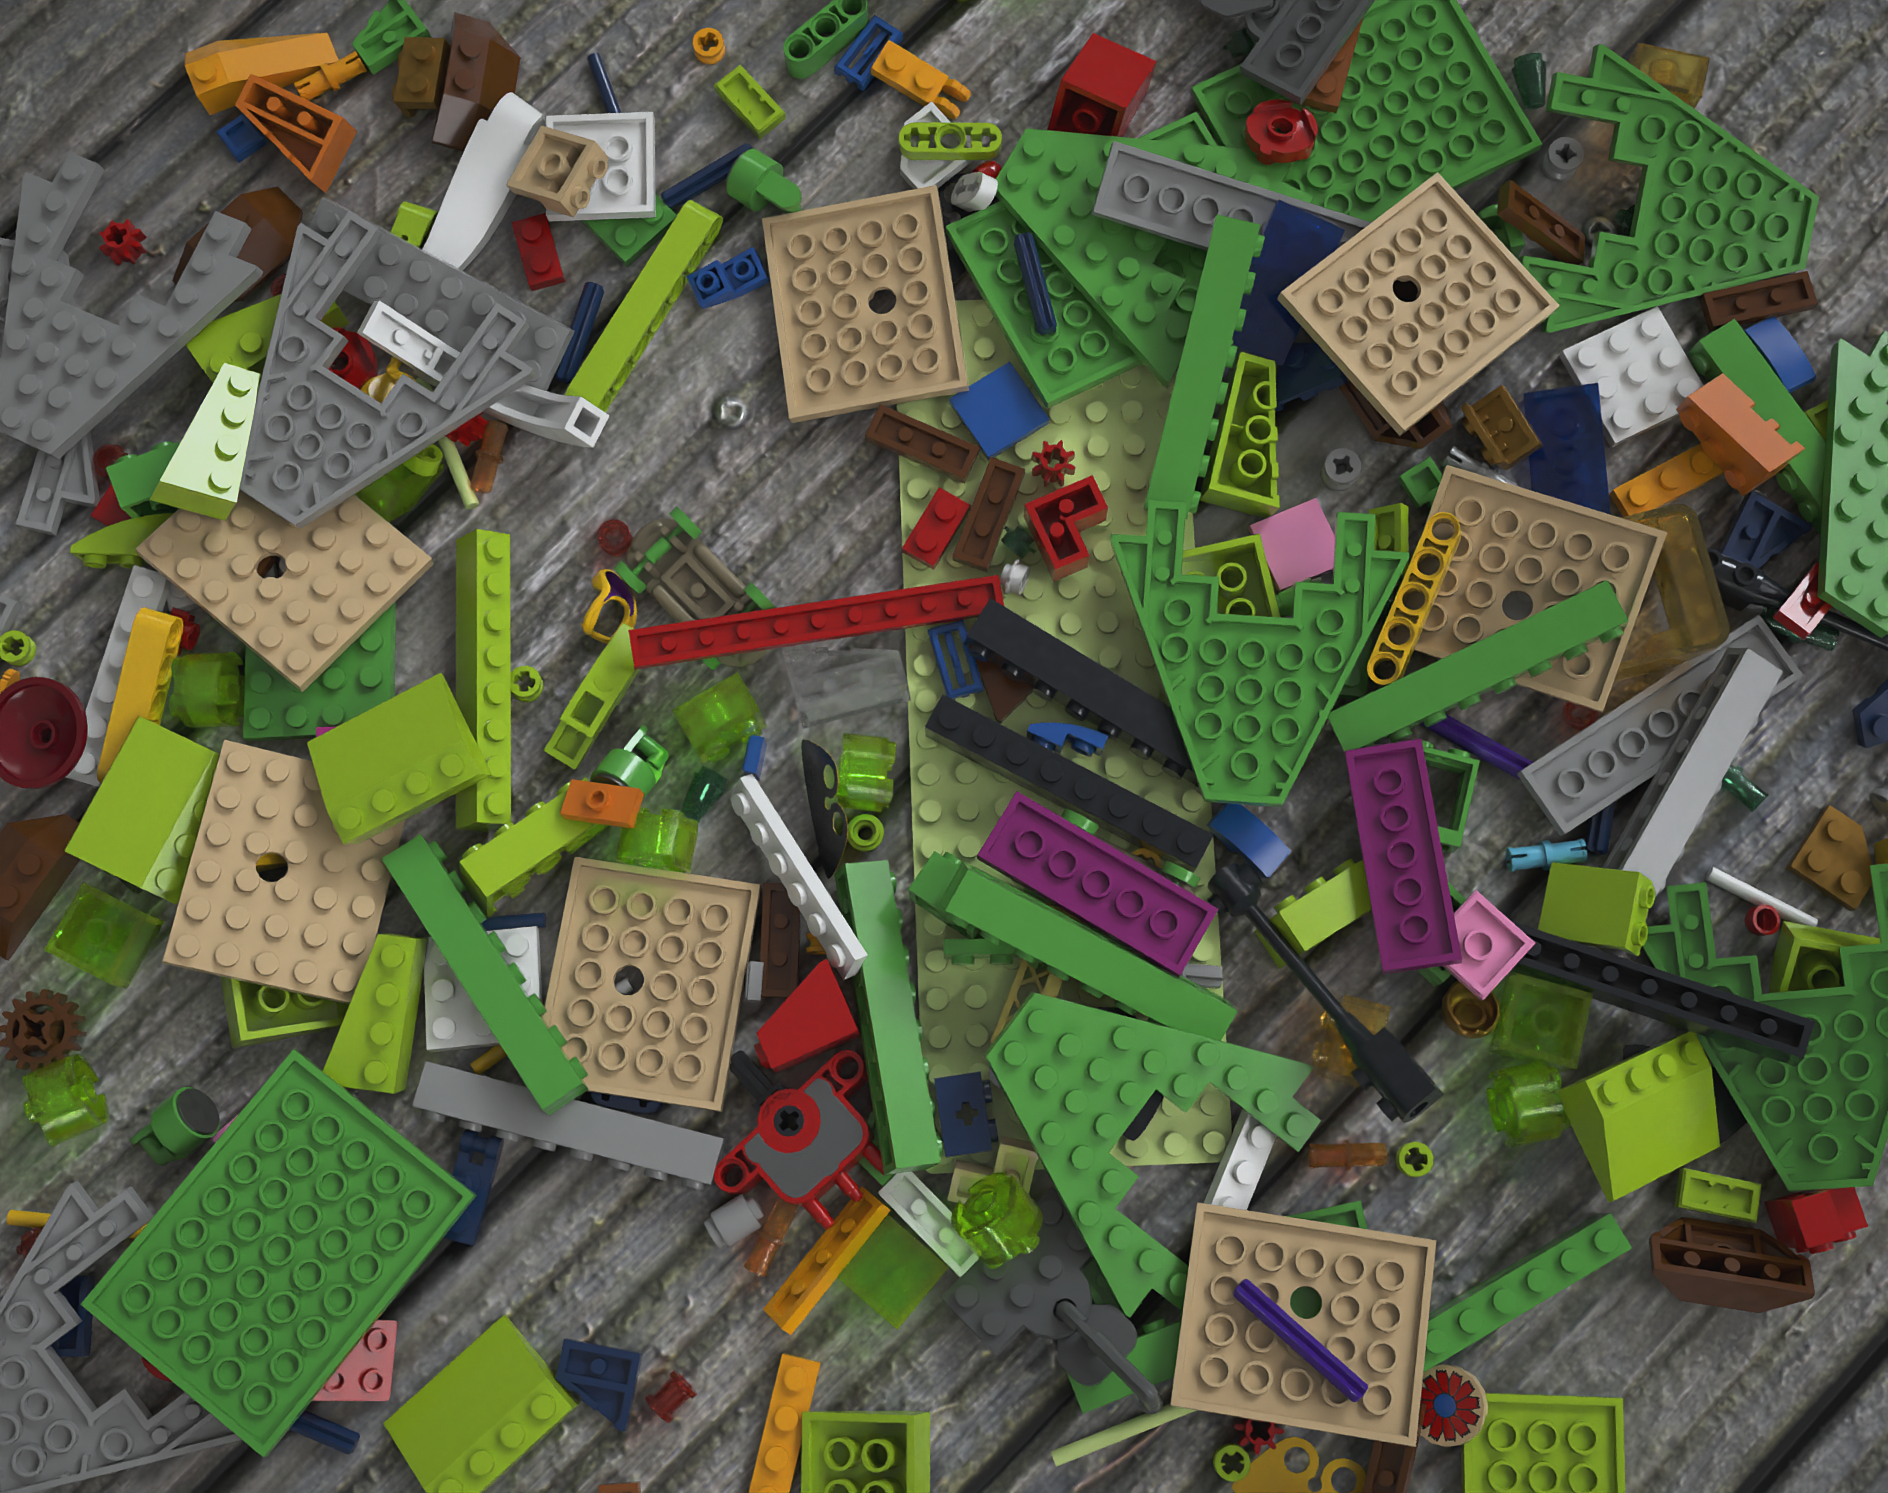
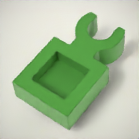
(1421, 483)

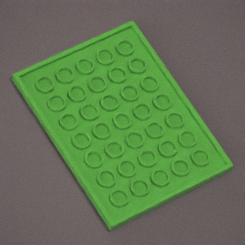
(1411, 106)
(1084, 346)
(278, 1252)

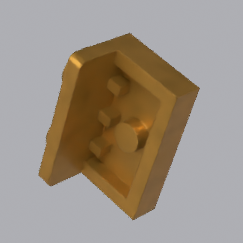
(420, 74)
(1501, 428)

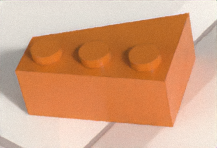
(301, 130)
(1736, 435)

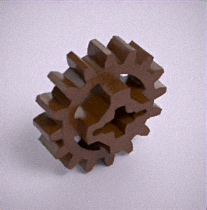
(24, 1029)

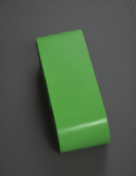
(819, 48)

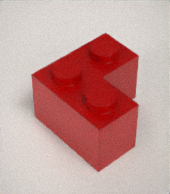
(1057, 523)
(1816, 1218)

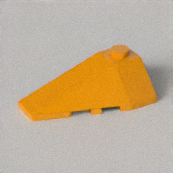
(223, 67)

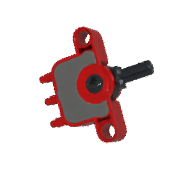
(816, 1155)

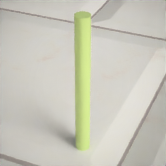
(455, 465)
(1117, 1433)

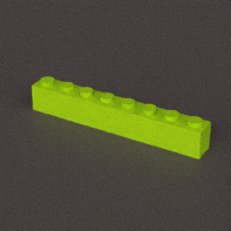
(485, 672)

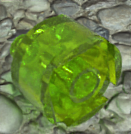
(208, 689)
(864, 772)
(659, 841)
(64, 1099)
(1527, 1104)
(998, 1220)

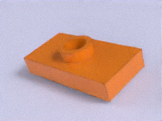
(602, 803)

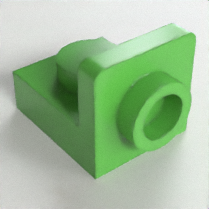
(1505, 232)

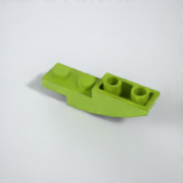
(117, 542)
(594, 701)

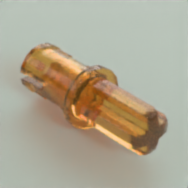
(489, 457)
(1347, 1155)
(771, 1237)

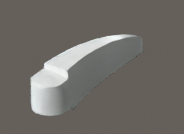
(478, 189)

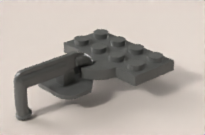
(1292, 38)
(1045, 1282)

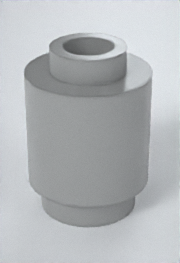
(734, 1220)

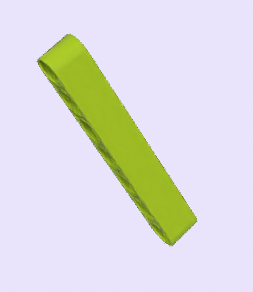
(646, 305)

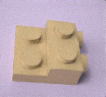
(559, 170)

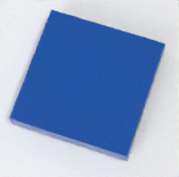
(999, 411)

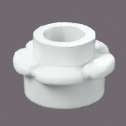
(1014, 577)

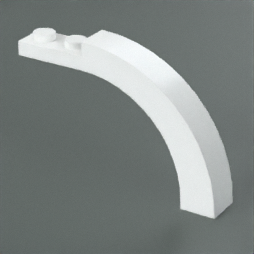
(528, 408)

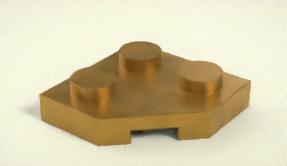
(1835, 859)

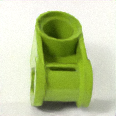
(414, 223)

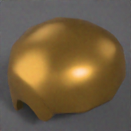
(1468, 1014)

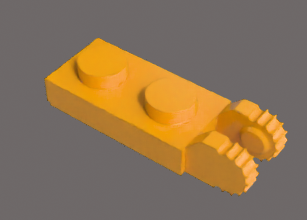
(918, 79)

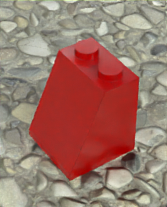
(1101, 89)
(807, 1023)

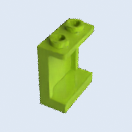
(1597, 906)

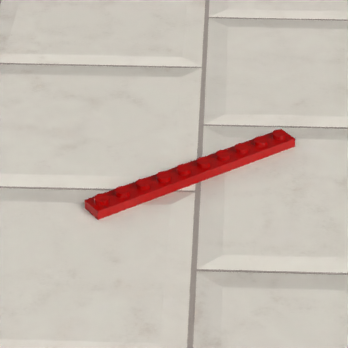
(812, 622)

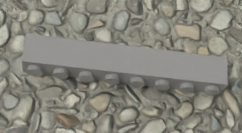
(1695, 766)
(577, 1125)

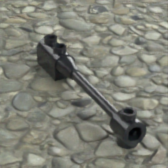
(1745, 585)
(1379, 1057)

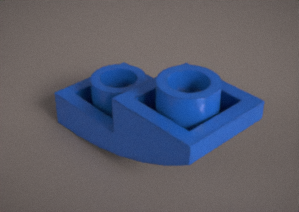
(728, 280)
(1782, 353)
(1055, 735)
(1250, 837)

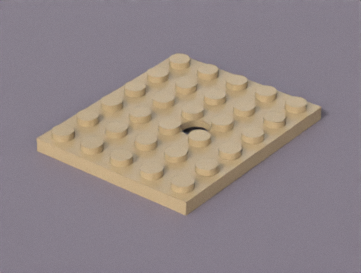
(823, 276)
(1466, 312)
(1538, 548)
(334, 584)
(287, 934)
(693, 950)
(1370, 1318)

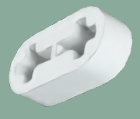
(974, 191)

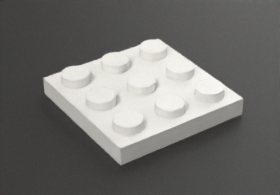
(630, 177)
(1638, 374)
(449, 1011)

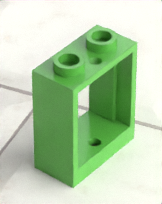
(1460, 763)

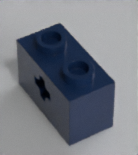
(951, 1094)

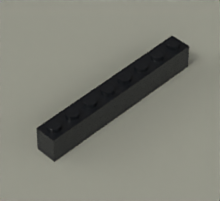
(1081, 686)
(1067, 784)
(1667, 997)

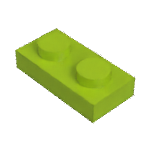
(1392, 529)

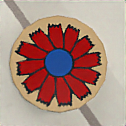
(1454, 1405)

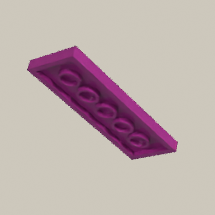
(1403, 857)
(1097, 884)

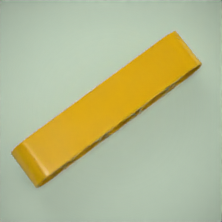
(1415, 582)
(143, 679)

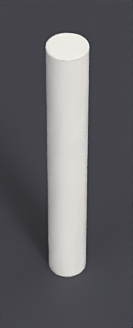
(1758, 897)

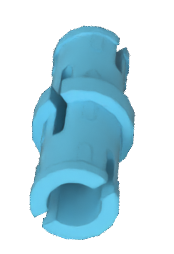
(1545, 853)

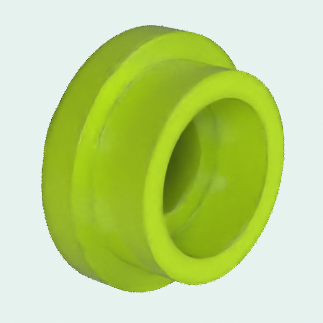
(860, 822)

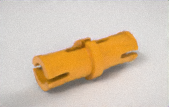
(330, 76)

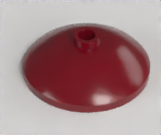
(27, 717)

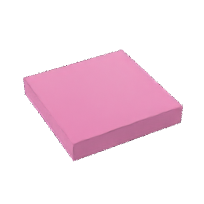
(1296, 544)
(1487, 944)

